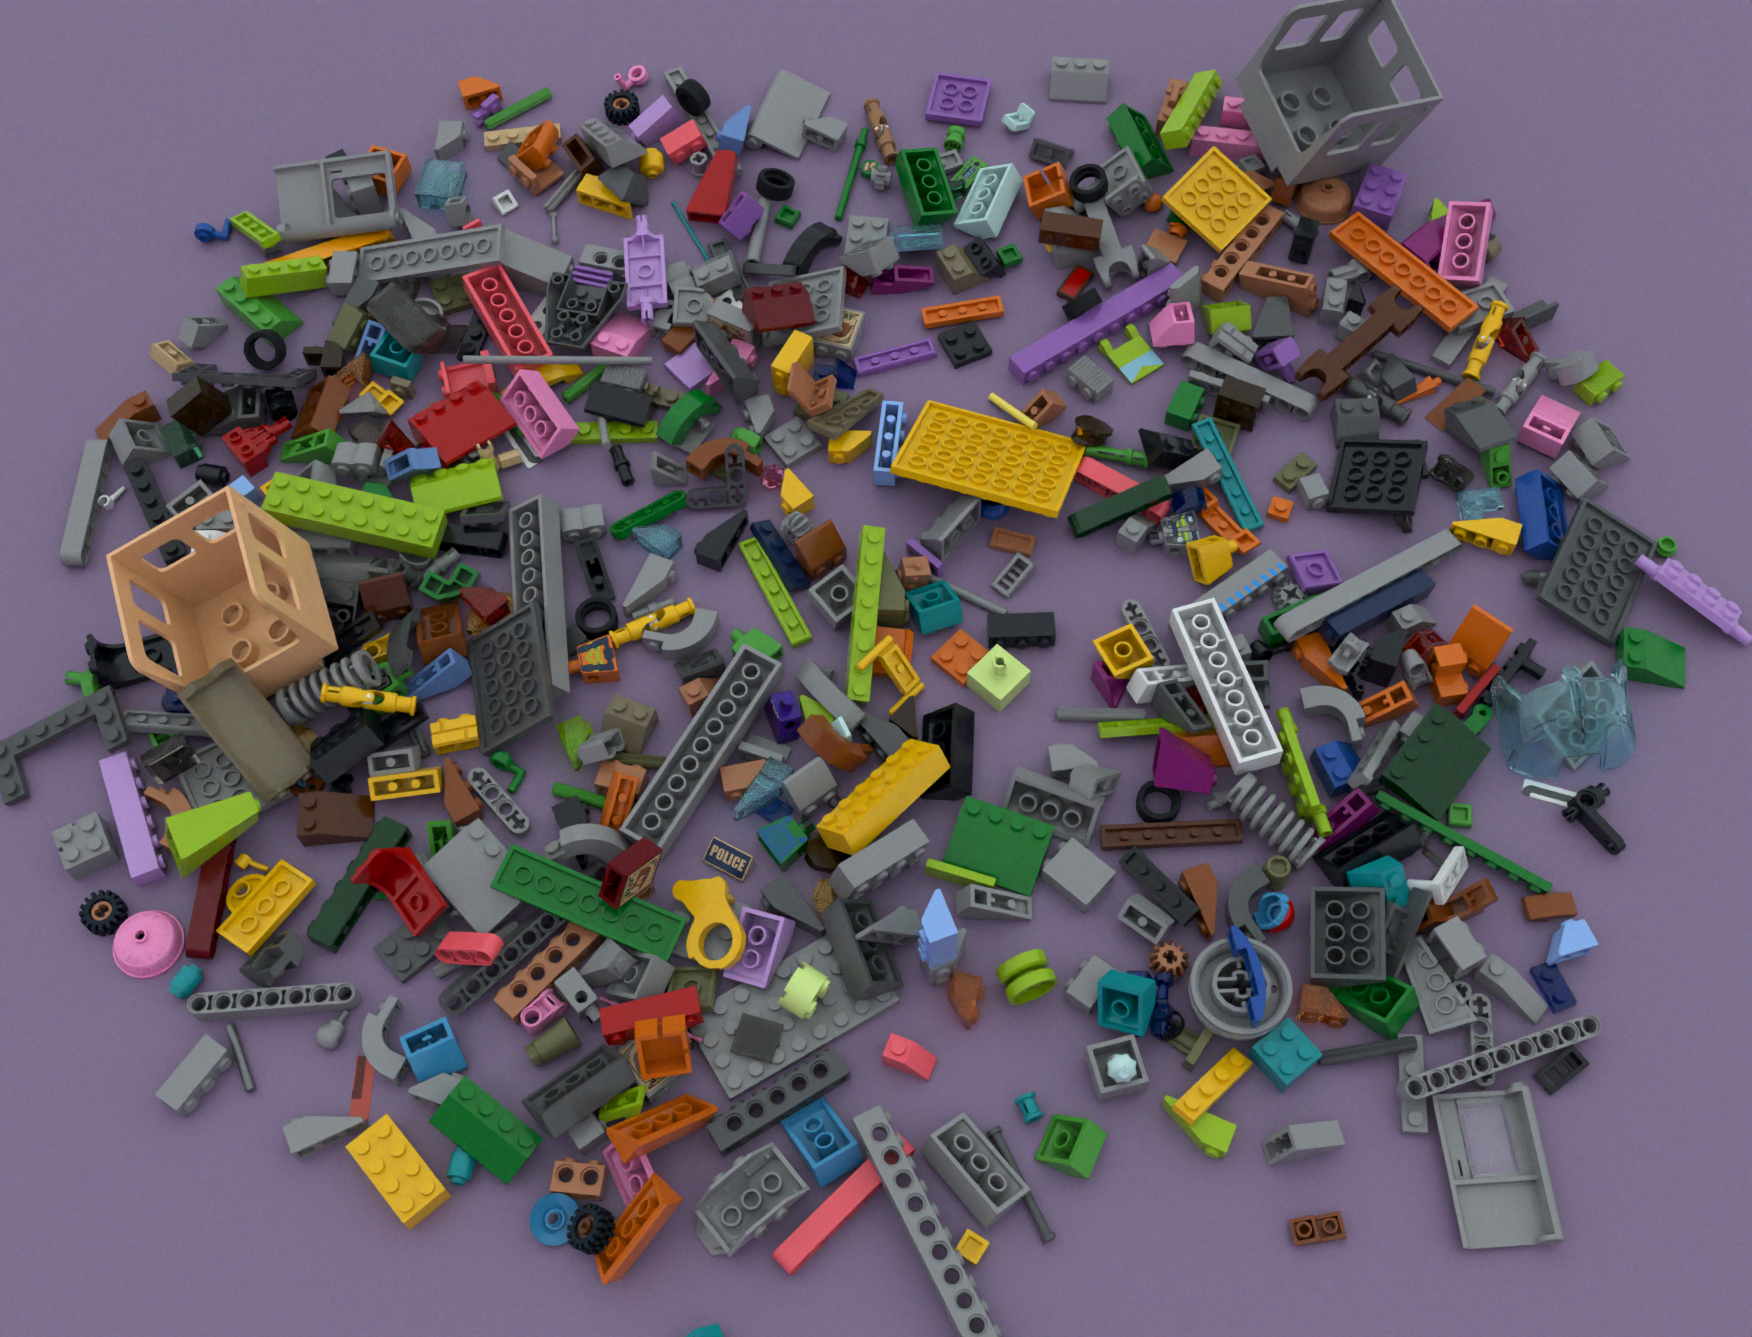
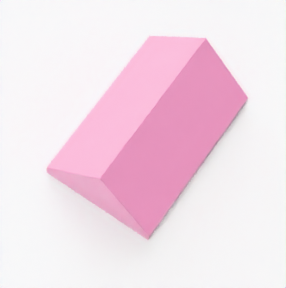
(629, 1176)

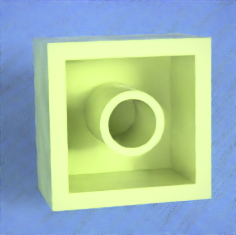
(998, 678)

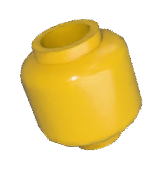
(651, 163)

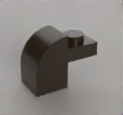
(329, 357)

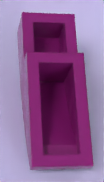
(902, 280)

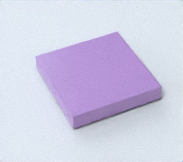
(689, 368)

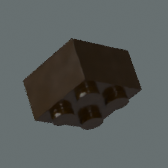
(1239, 402)
(199, 406)

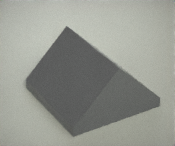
(703, 665)

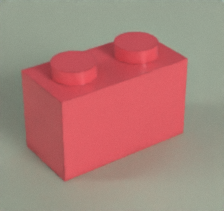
(683, 142)

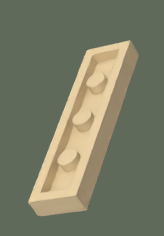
(500, 138)

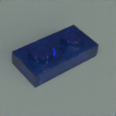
(1553, 987)

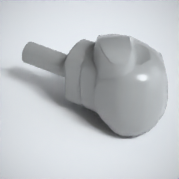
(329, 1033)

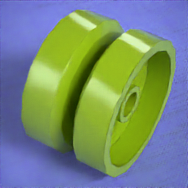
(1026, 977)

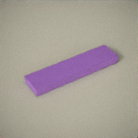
(894, 357)

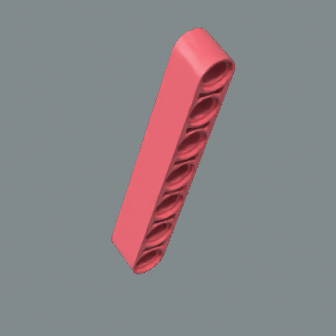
(832, 1214)

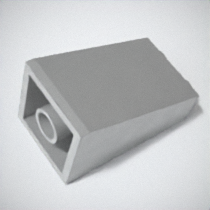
(532, 263)

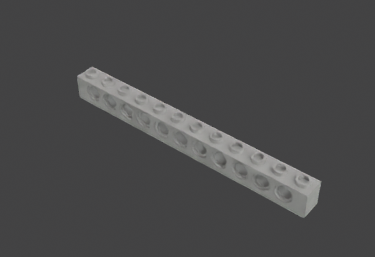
(880, 1119)

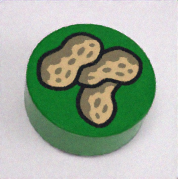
(867, 166)

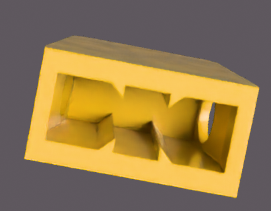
(1210, 557)

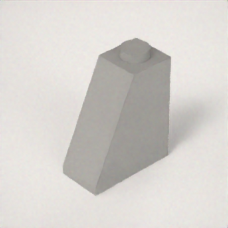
(1303, 1141)

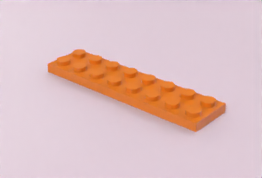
(1400, 267)

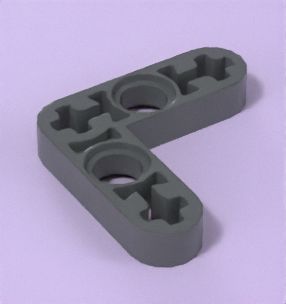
(726, 491)

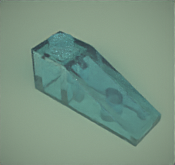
(764, 788)

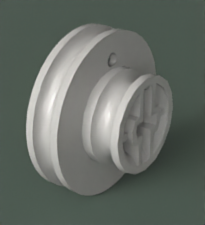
(1222, 987)

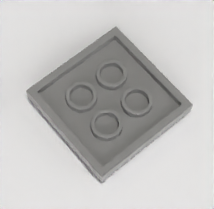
(717, 940)

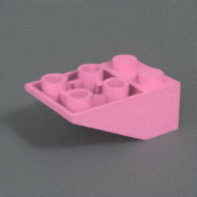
(1548, 426)

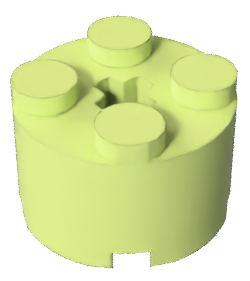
(804, 990)

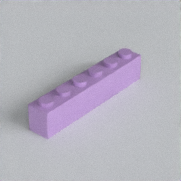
(133, 819)

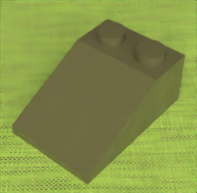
(892, 606)

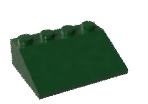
(1435, 762)

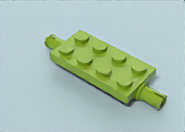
(1298, 776)

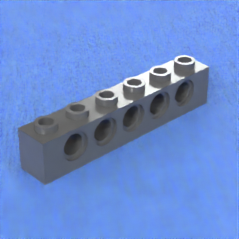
(751, 1127)

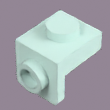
(1019, 120)

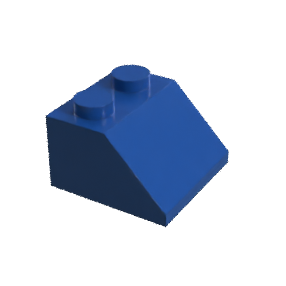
(1334, 766)

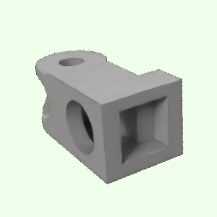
(662, 321)

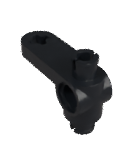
(1591, 819)

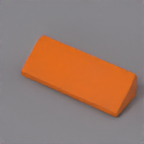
(619, 800)

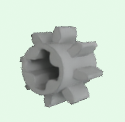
(881, 177)

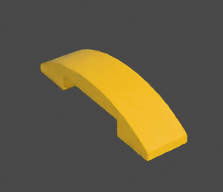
(558, 372)

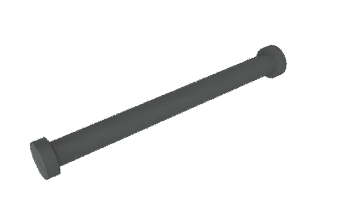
(1047, 1235)

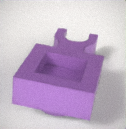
(488, 108)

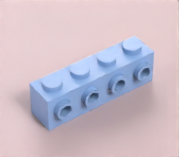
(888, 441)

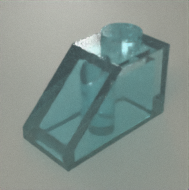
(658, 540)

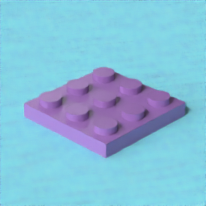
(958, 99)

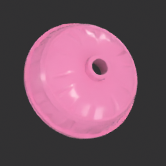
(155, 951)

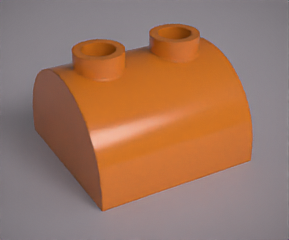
(538, 146)

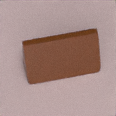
(678, 339)

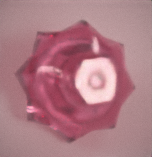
(772, 476)

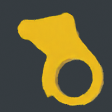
(710, 906)

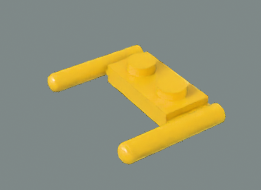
(897, 668)

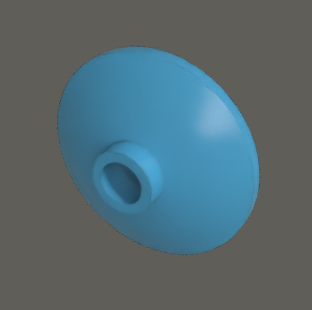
(556, 1232)

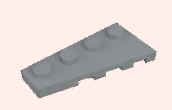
(1438, 998)

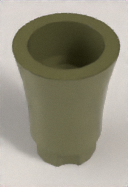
(553, 1043)

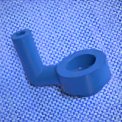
(207, 233)

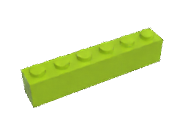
(1191, 109)

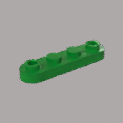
(649, 514)

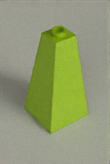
(208, 829)

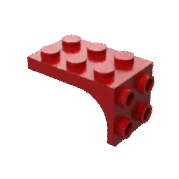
(405, 884)

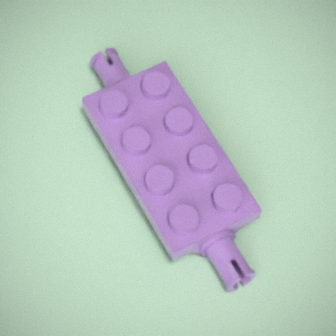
(645, 271)
(1698, 595)

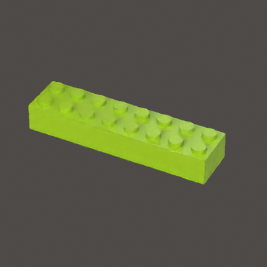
(355, 515)

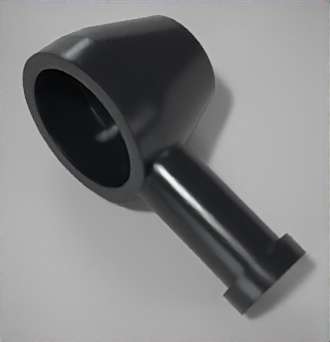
(1263, 651)

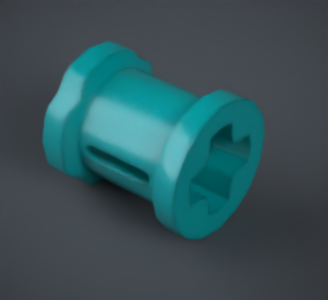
(1029, 1108)

